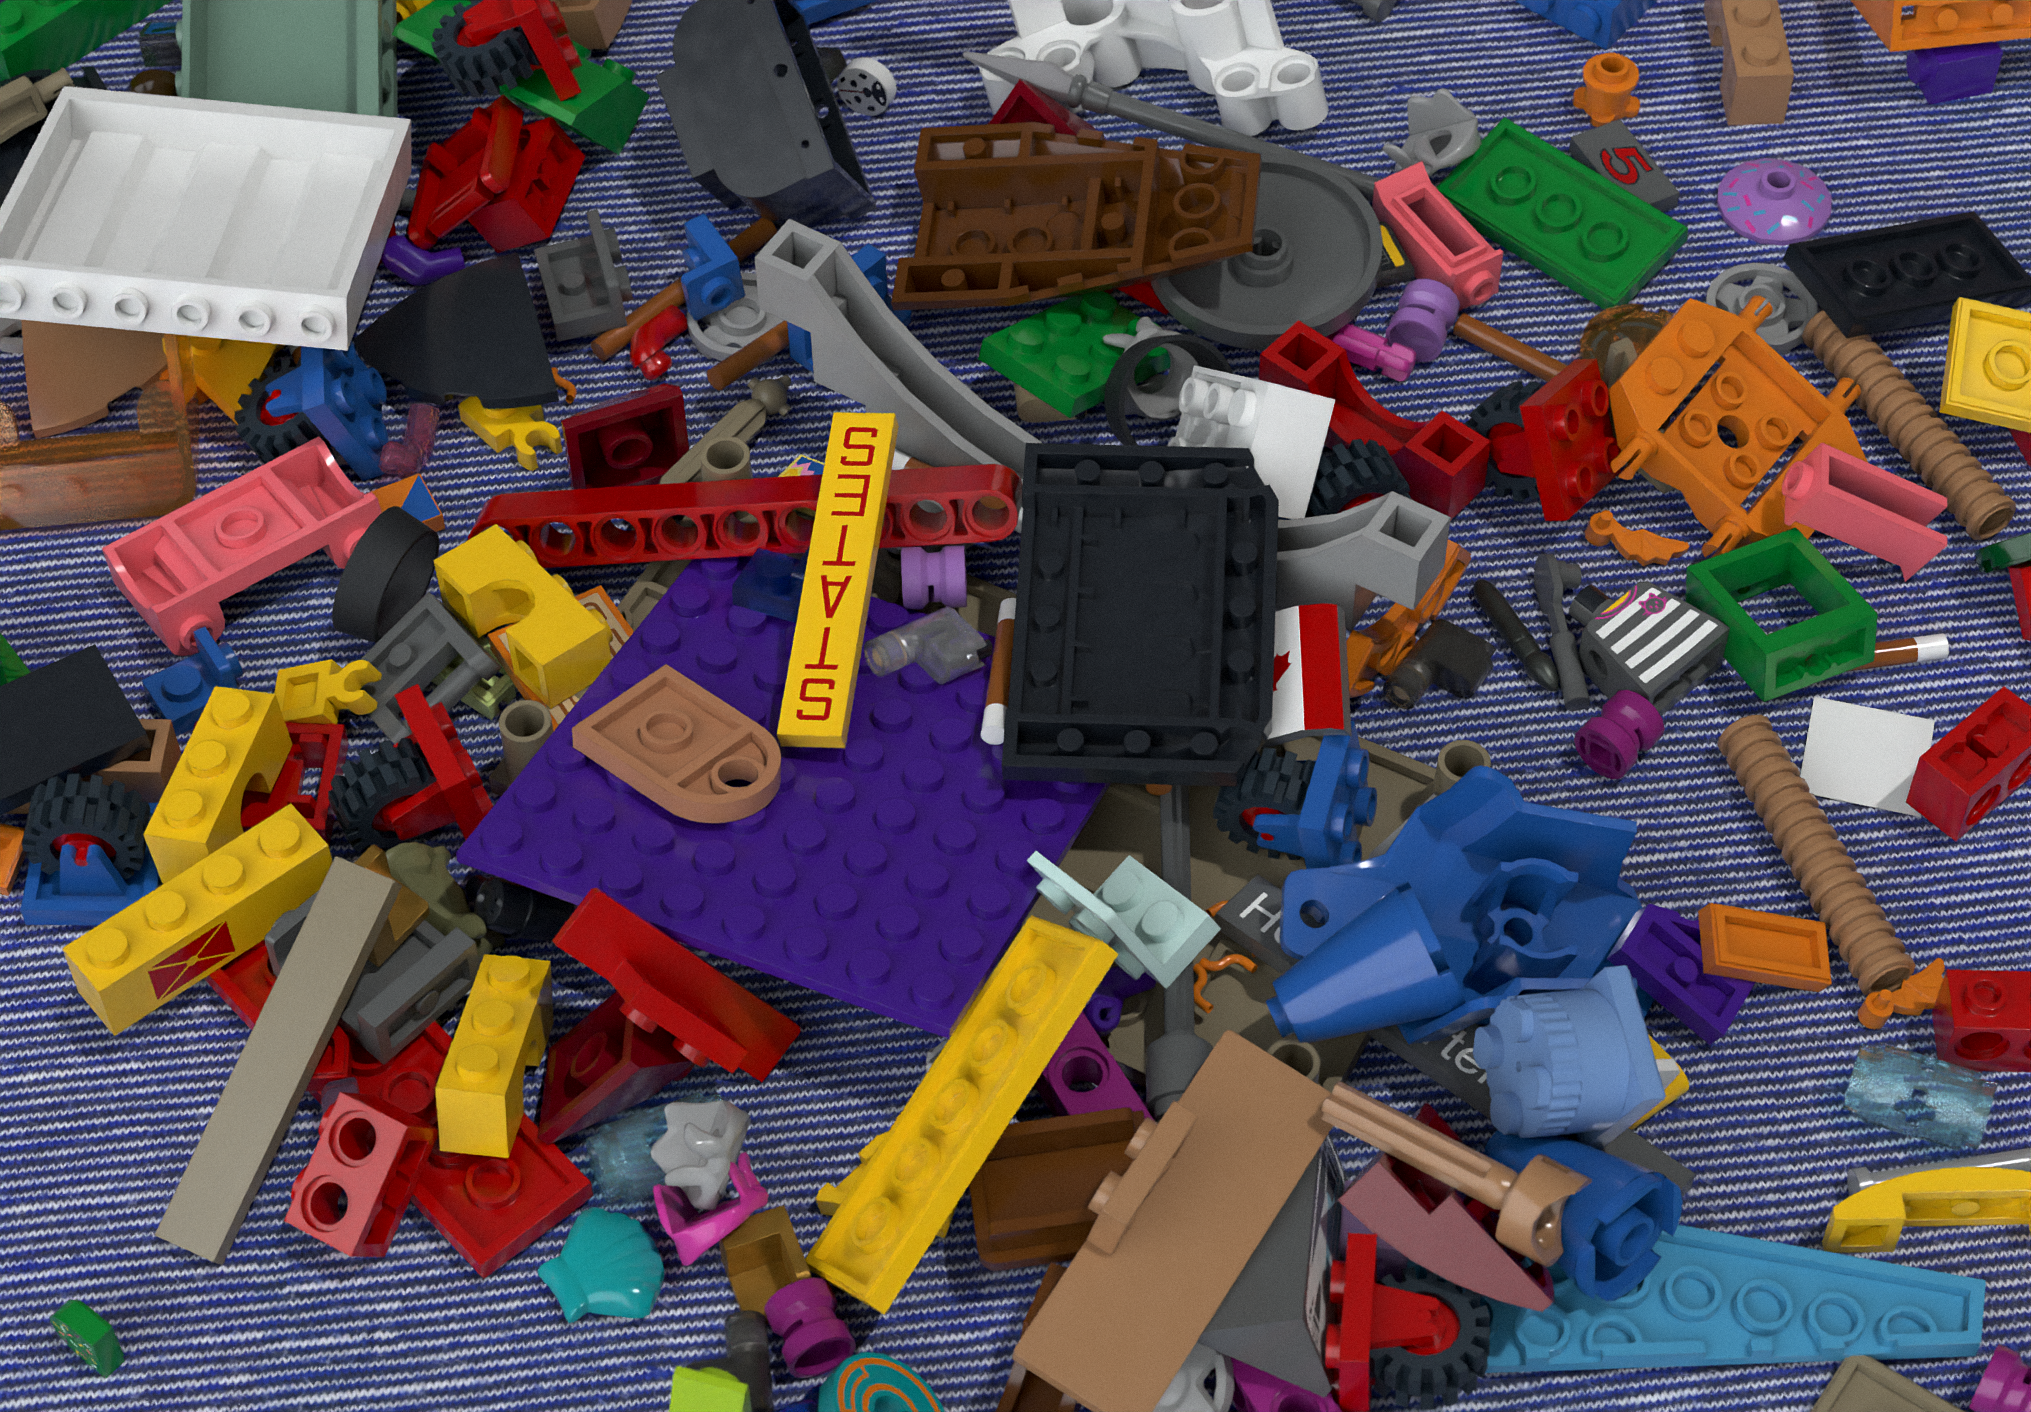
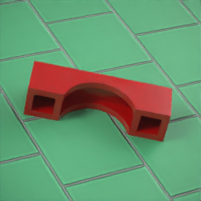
(1437, 457)

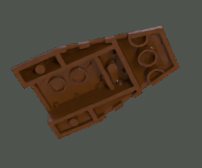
(1061, 215)

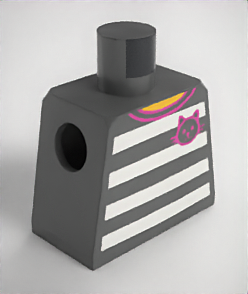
(1647, 643)

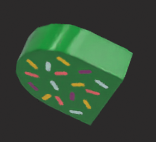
(88, 1336)

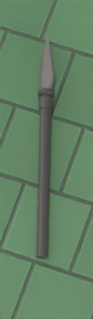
(1102, 99)

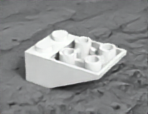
(1275, 422)

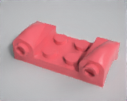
(234, 538)

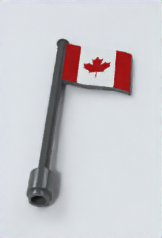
(1307, 701)

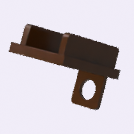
(1039, 1184)

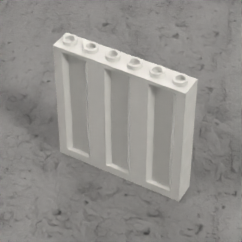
(201, 217)

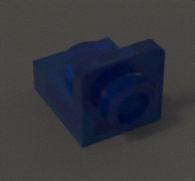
(771, 584)

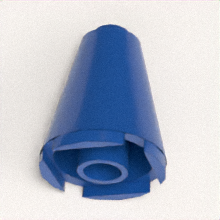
(1368, 975)
(1607, 1223)

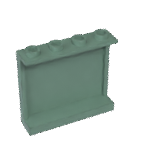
(291, 54)

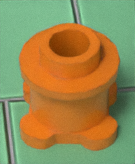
(1608, 89)

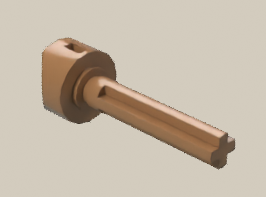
(1527, 1201)

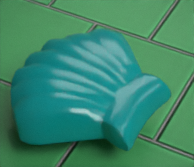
(605, 1268)

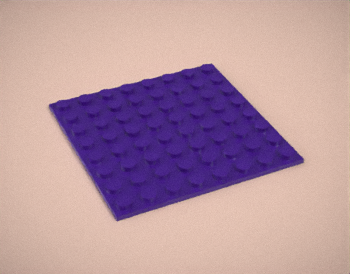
(870, 871)

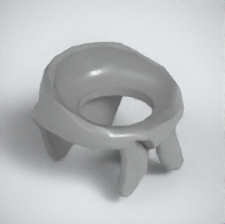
(1436, 127)
(1159, 394)
(700, 1147)

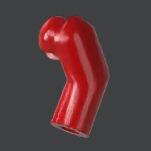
(650, 339)

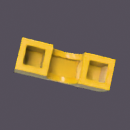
(555, 639)
(232, 750)
(497, 1035)

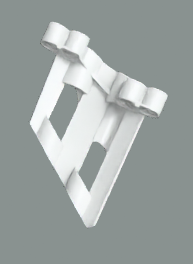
(1222, 44)

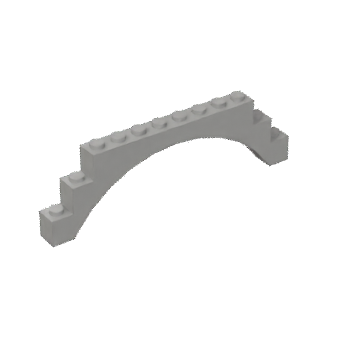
(871, 357)

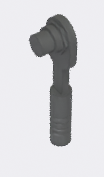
(1550, 581)

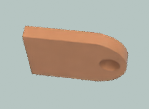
(682, 748)

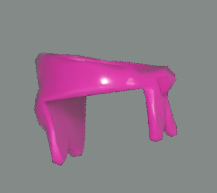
(700, 1231)

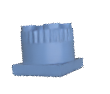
(1570, 1061)

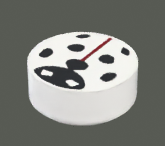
(866, 86)

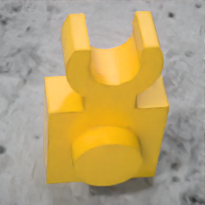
(516, 426)
(323, 688)

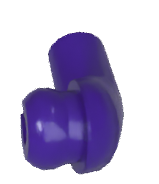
(418, 265)
(1106, 1002)

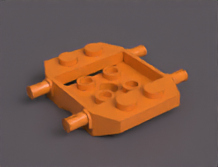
(1749, 394)

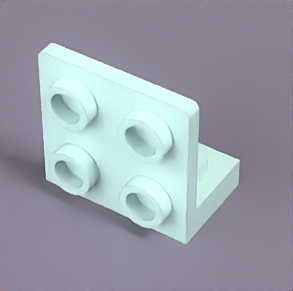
(1134, 913)

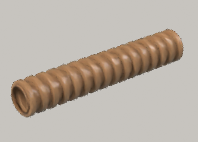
(1913, 428)
(1815, 855)

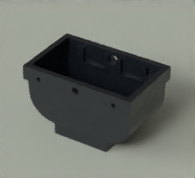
(751, 112)

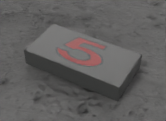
(1621, 159)

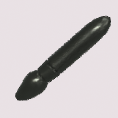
(1516, 635)

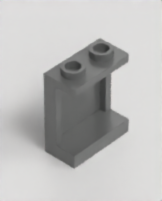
(403, 993)

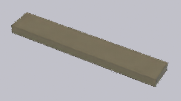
(278, 1060)

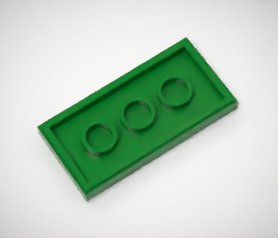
(1562, 216)

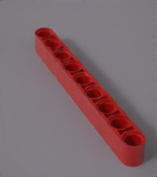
(767, 499)

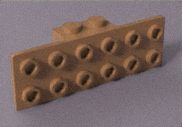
(1176, 1229)

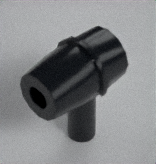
(517, 909)

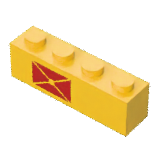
(198, 919)

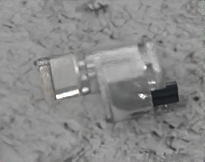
(938, 642)

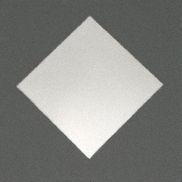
(1864, 754)

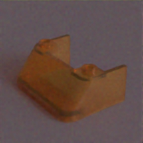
(111, 472)

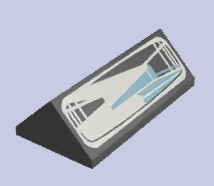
(1282, 1296)

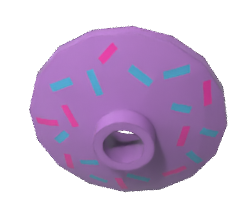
(1774, 201)

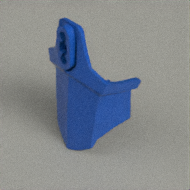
(1510, 887)

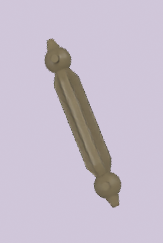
(742, 421)

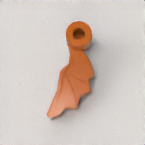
(1633, 545)
(1910, 999)

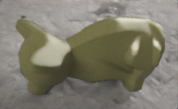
(426, 874)

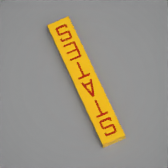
(838, 581)

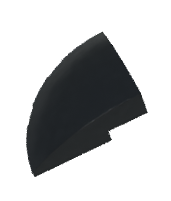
(465, 339)

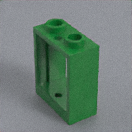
(1775, 662)

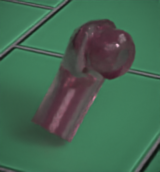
(417, 445)

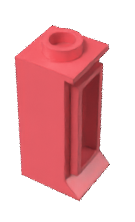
(1437, 236)
(1864, 507)

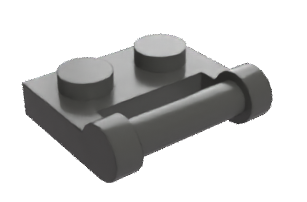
(415, 654)

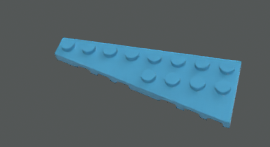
(1741, 1303)

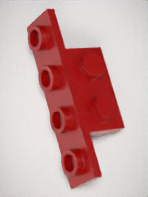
(676, 989)

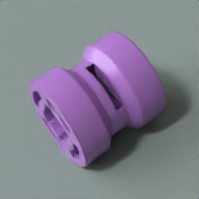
(1423, 318)
(934, 577)

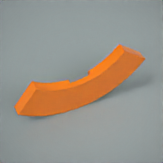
(1392, 636)

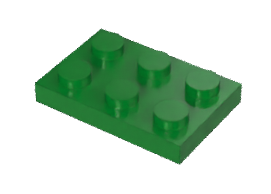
(1063, 352)

